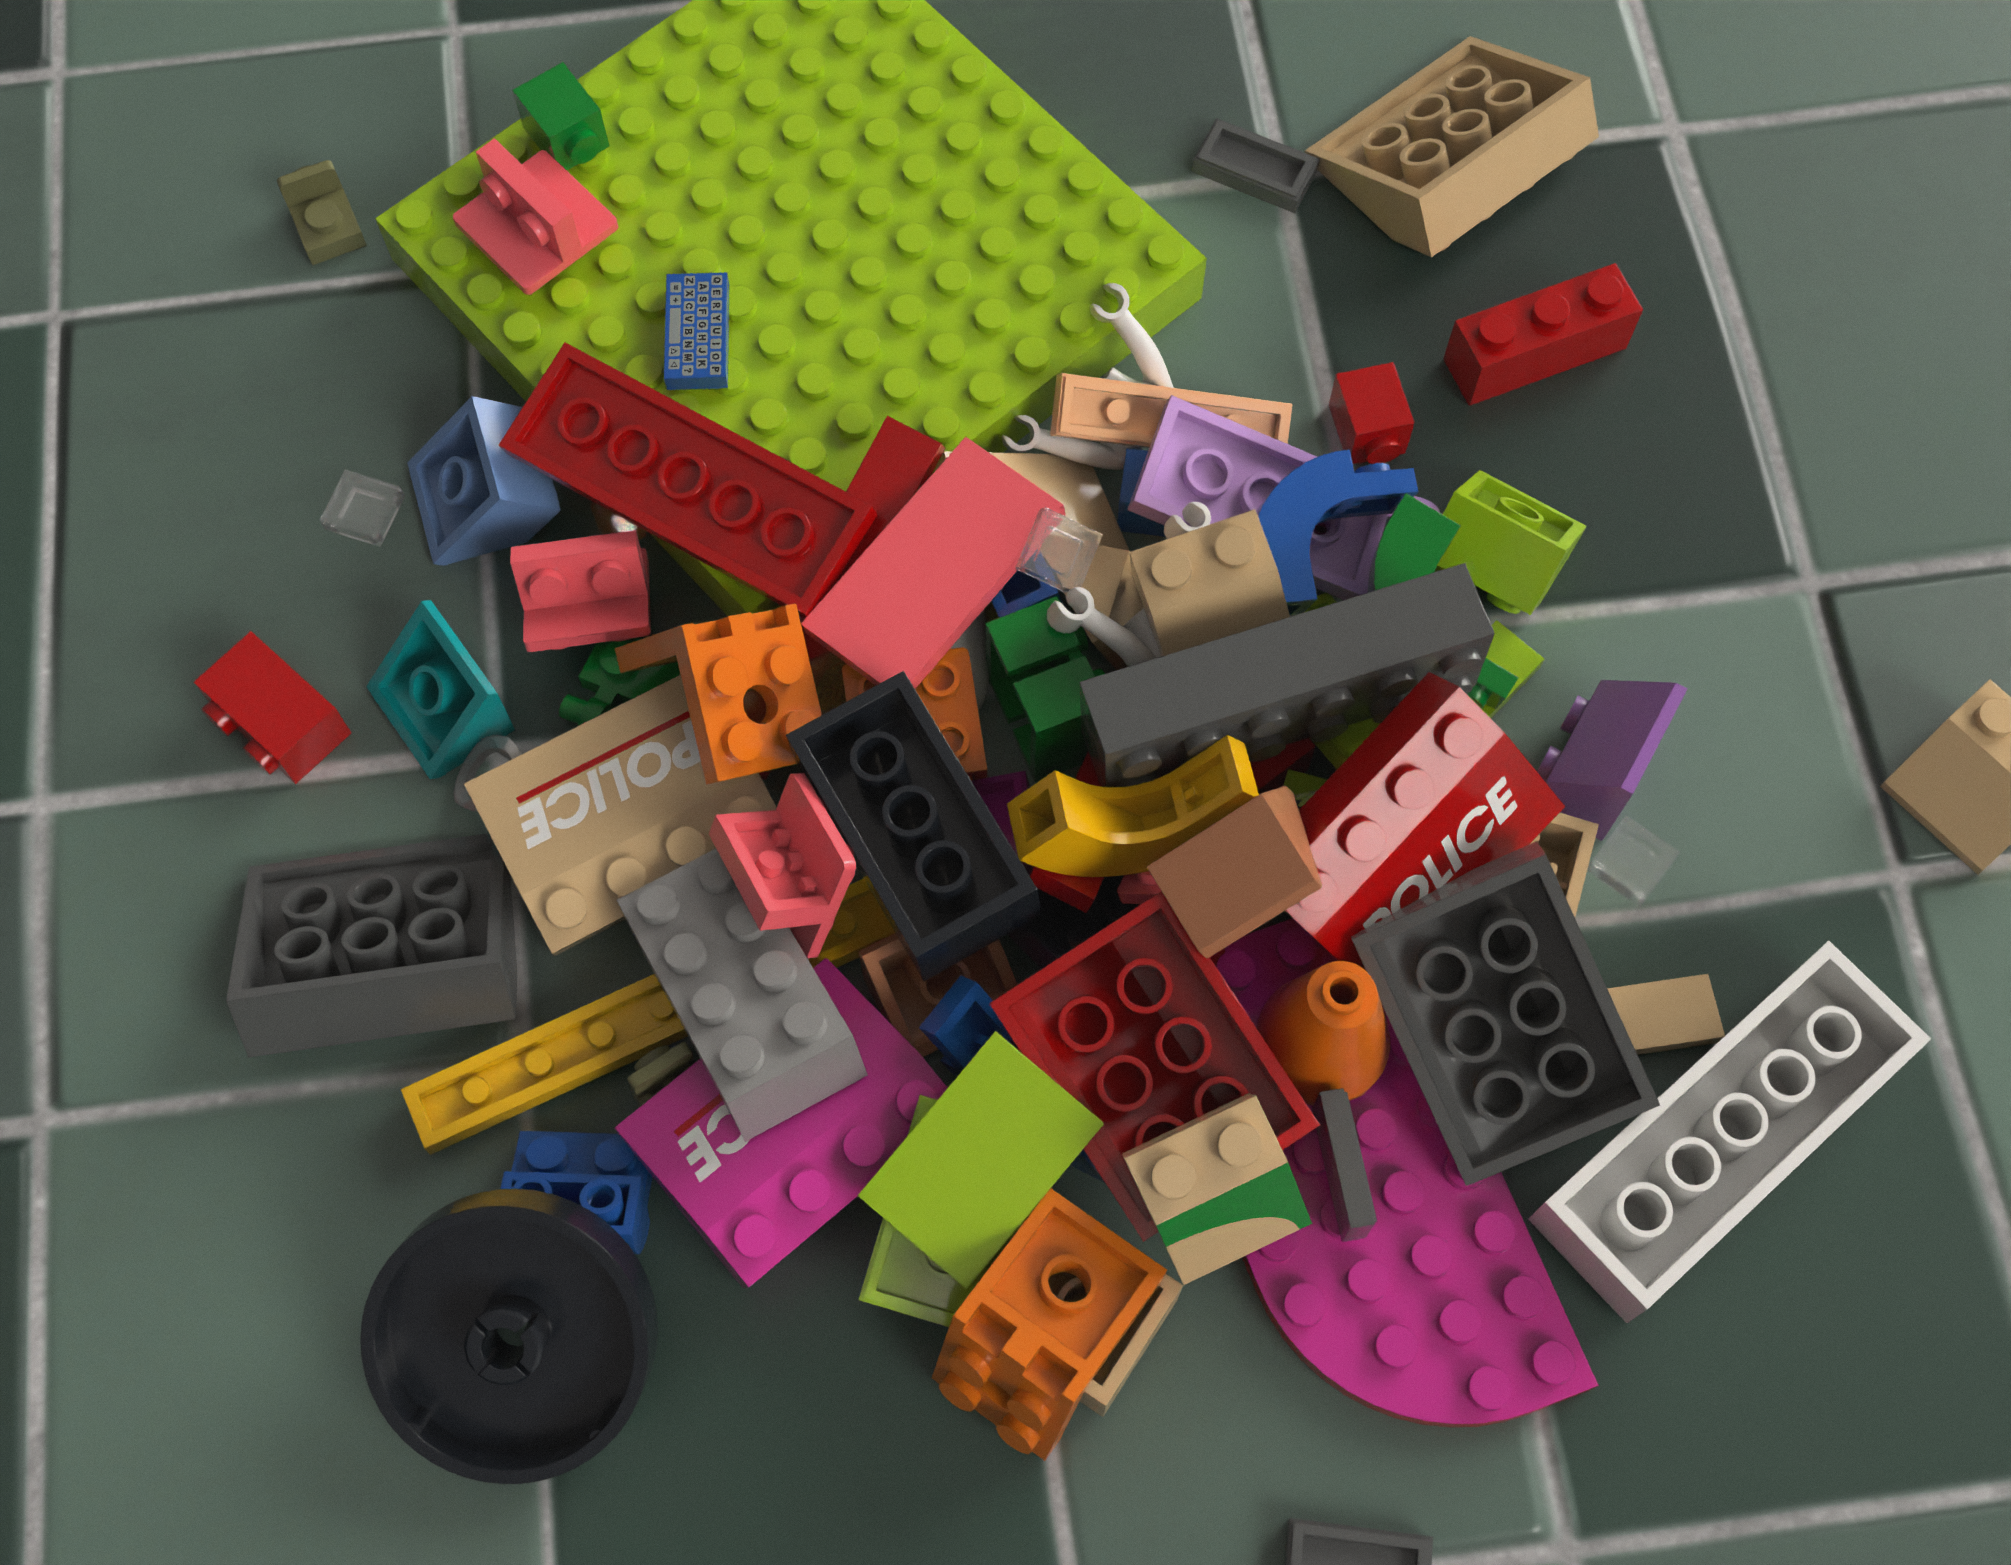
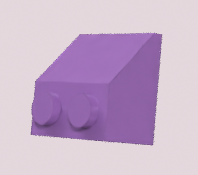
(1609, 747)

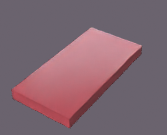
(931, 568)

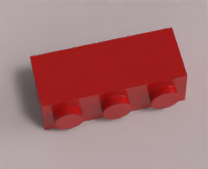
(1542, 334)

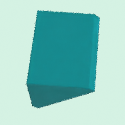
(436, 694)

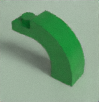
(1412, 548)

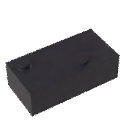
(915, 825)

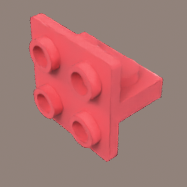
(532, 217)
(583, 590)
(788, 863)

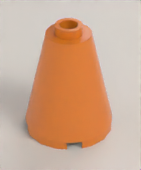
(1328, 1030)

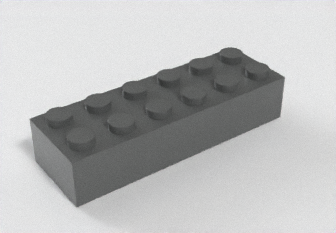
(1286, 678)

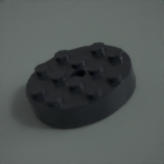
(494, 1405)

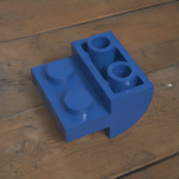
(589, 1170)

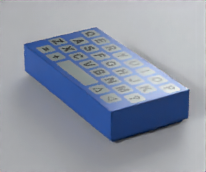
(696, 331)

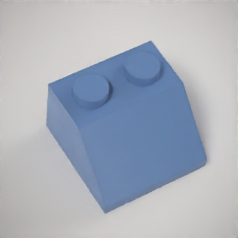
(475, 492)

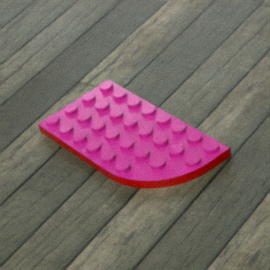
(1446, 1295)

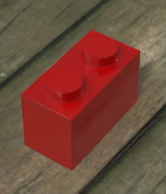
(272, 708)

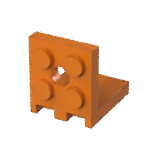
(717, 669)
(1024, 1351)

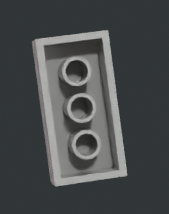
(742, 996)

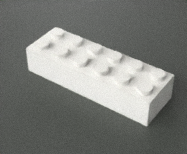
(1728, 1132)

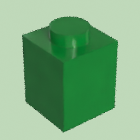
(561, 117)

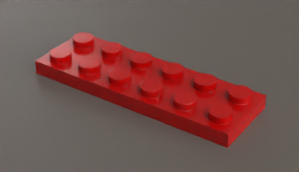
(688, 480)

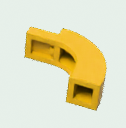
(1124, 829)

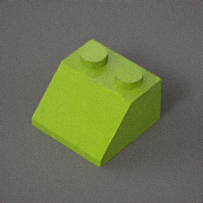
(1508, 542)

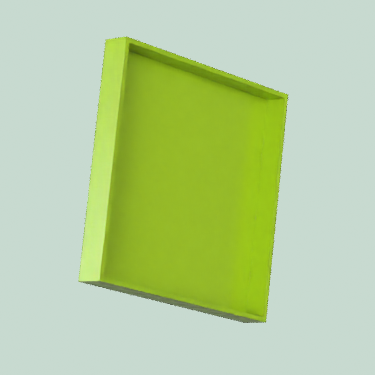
(884, 226)

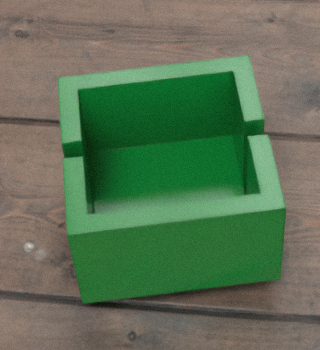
(1039, 678)

